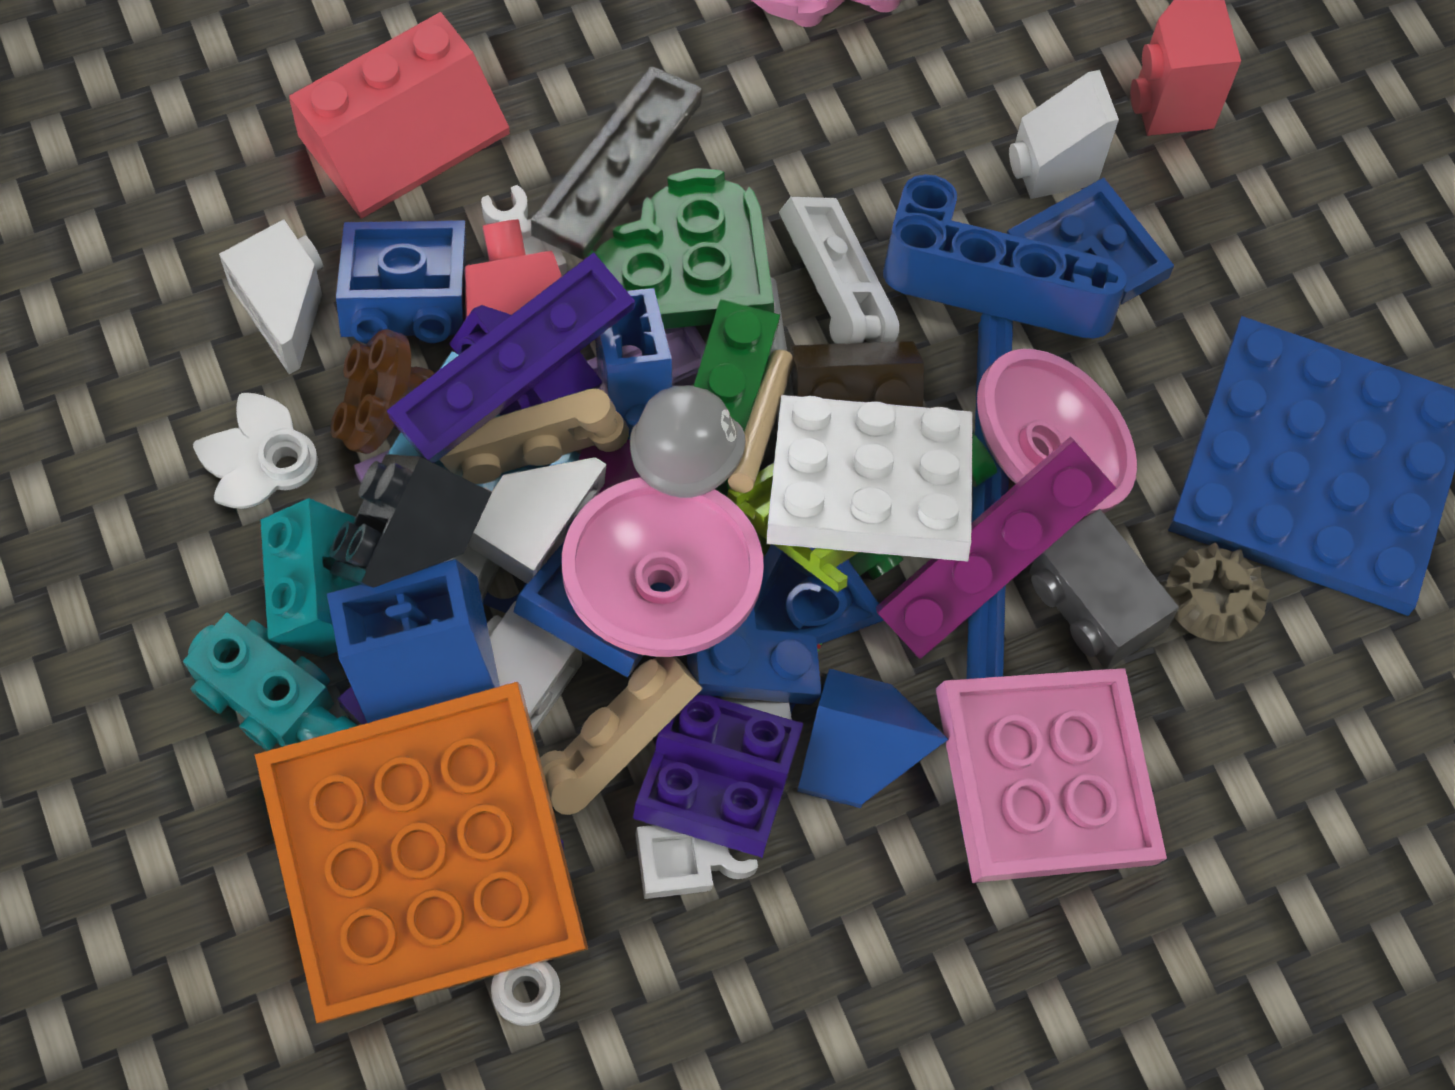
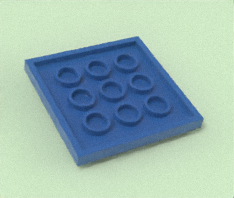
(1322, 466)

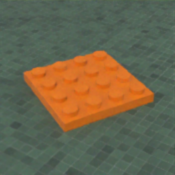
(420, 852)

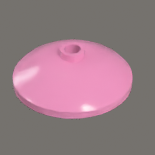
(1038, 401)
(647, 537)

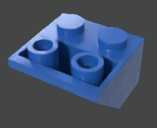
(414, 640)

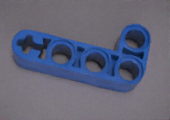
(996, 270)

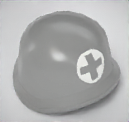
(686, 442)

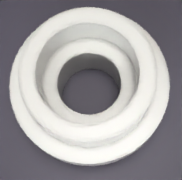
(532, 1012)

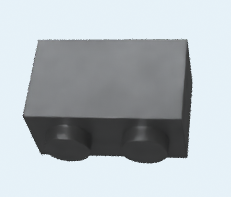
(1102, 590)

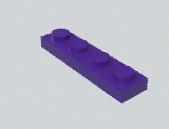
(511, 359)

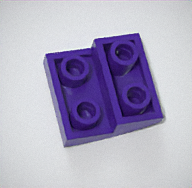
(719, 773)

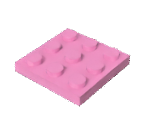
(1049, 774)

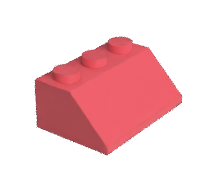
(399, 115)

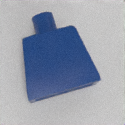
(637, 379)

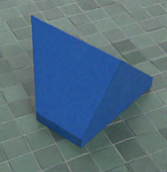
(802, 603)
(863, 739)

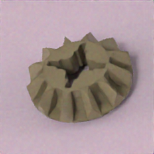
(1199, 610)

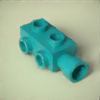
(251, 683)

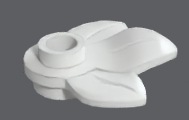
(249, 454)

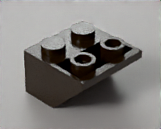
(860, 372)

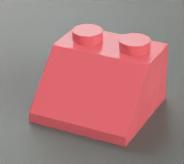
(1186, 68)

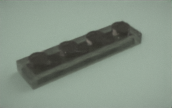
(616, 163)

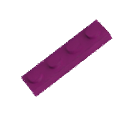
(1002, 545)

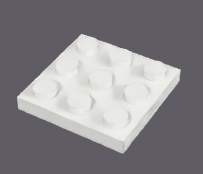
(872, 478)

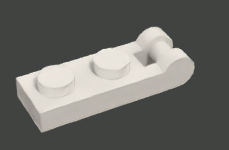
(840, 271)

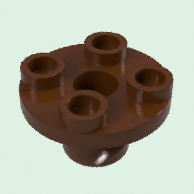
(377, 380)

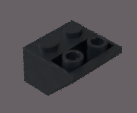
(408, 521)

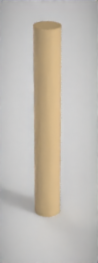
(762, 420)

